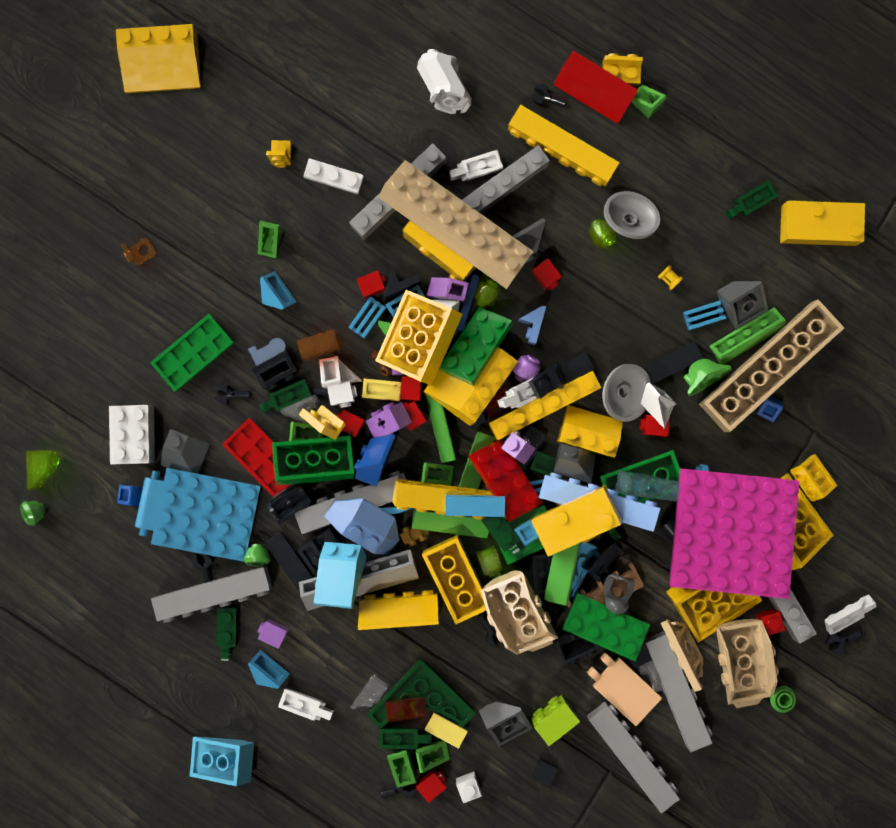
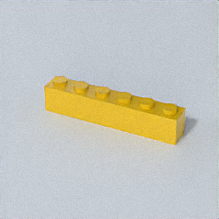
(562, 146)
(546, 405)
(429, 496)

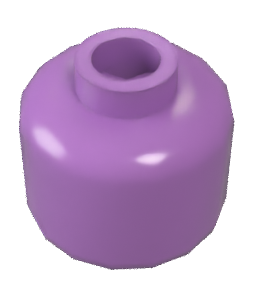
(526, 368)

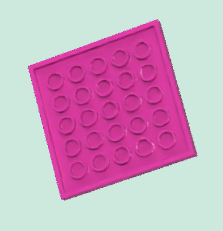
(734, 533)

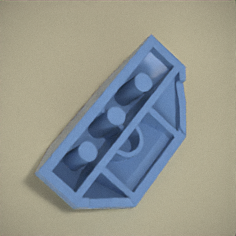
(364, 524)

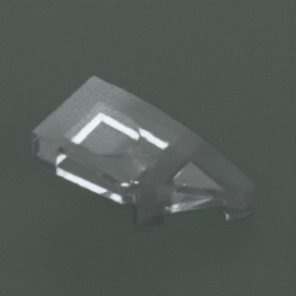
(654, 677)
(370, 693)

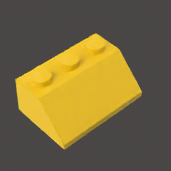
(590, 431)

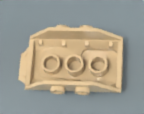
(517, 613)
(746, 661)

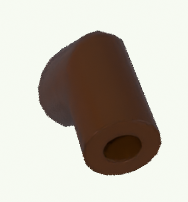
(384, 369)

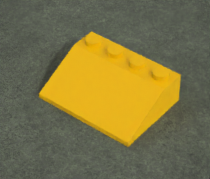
(159, 58)
(419, 337)
(468, 400)
(810, 531)
(708, 609)
(398, 611)

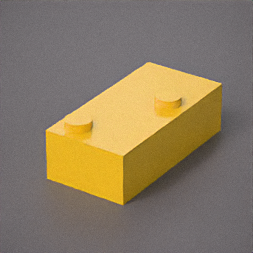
(822, 223)
(438, 252)
(577, 520)
(455, 578)

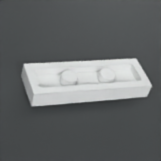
(333, 176)

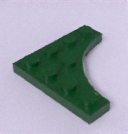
(426, 683)

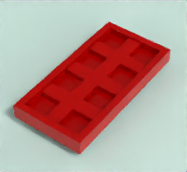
(255, 453)
(505, 479)

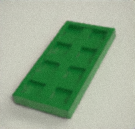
(476, 345)
(192, 353)
(602, 627)

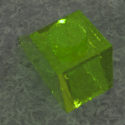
(40, 467)
(489, 561)

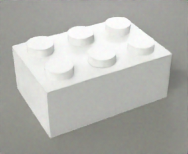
(132, 434)

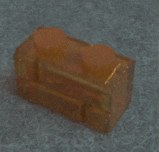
(318, 345)

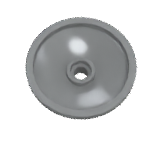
(631, 215)
(627, 403)

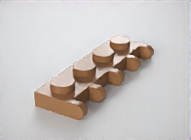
(618, 587)

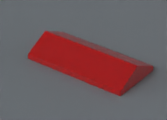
(595, 87)

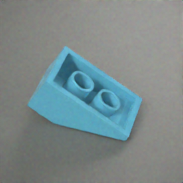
(339, 574)
(222, 760)

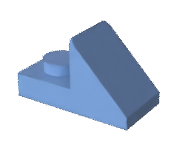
(535, 319)

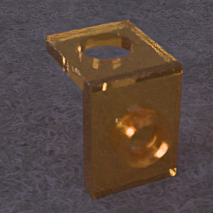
(132, 253)

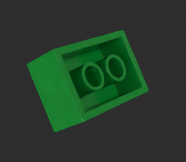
(531, 547)

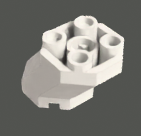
(443, 82)

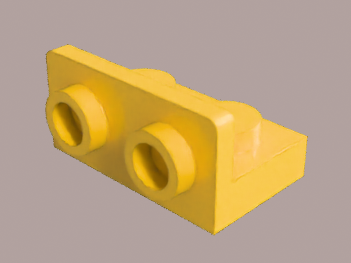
(624, 67)
(324, 421)
(814, 478)

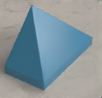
(274, 292)
(267, 671)

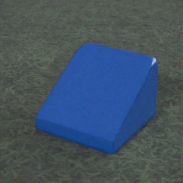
(770, 408)
(129, 495)

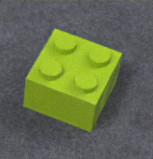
(554, 719)

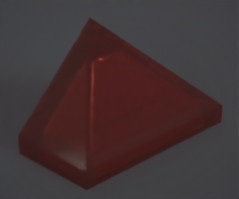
(493, 409)
(405, 709)

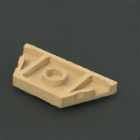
(686, 650)

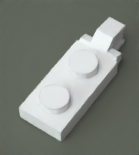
(477, 166)
(517, 396)
(849, 614)
(304, 705)

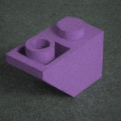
(448, 289)

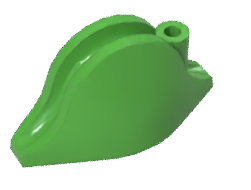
(704, 374)

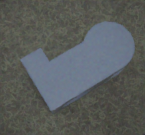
(272, 349)

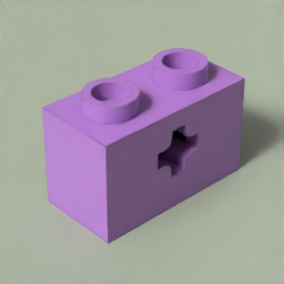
(388, 421)

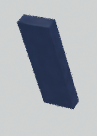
(468, 302)

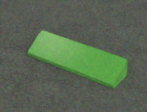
(748, 336)
(440, 430)
(470, 476)
(449, 524)
(561, 575)

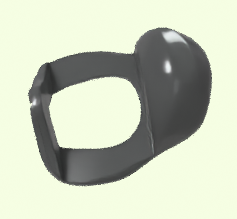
(615, 604)

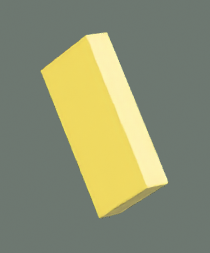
(381, 389)
(446, 730)

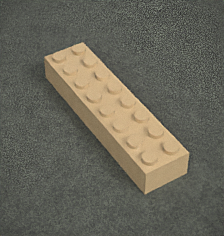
(455, 224)
(771, 366)

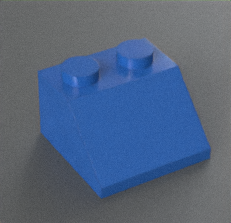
(374, 459)

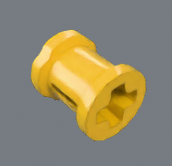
(670, 277)

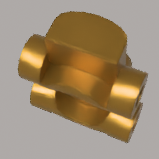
(410, 535)

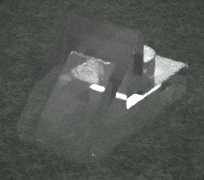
(294, 410)

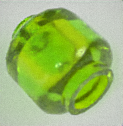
(602, 233)
(487, 293)

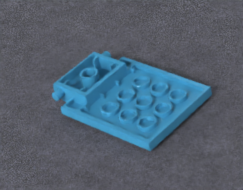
(198, 513)

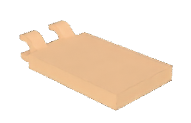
(624, 689)

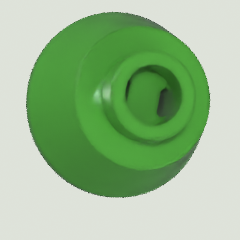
(32, 512)
(257, 556)
(783, 699)

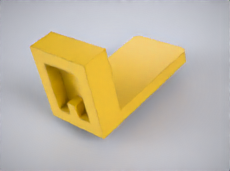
(280, 153)

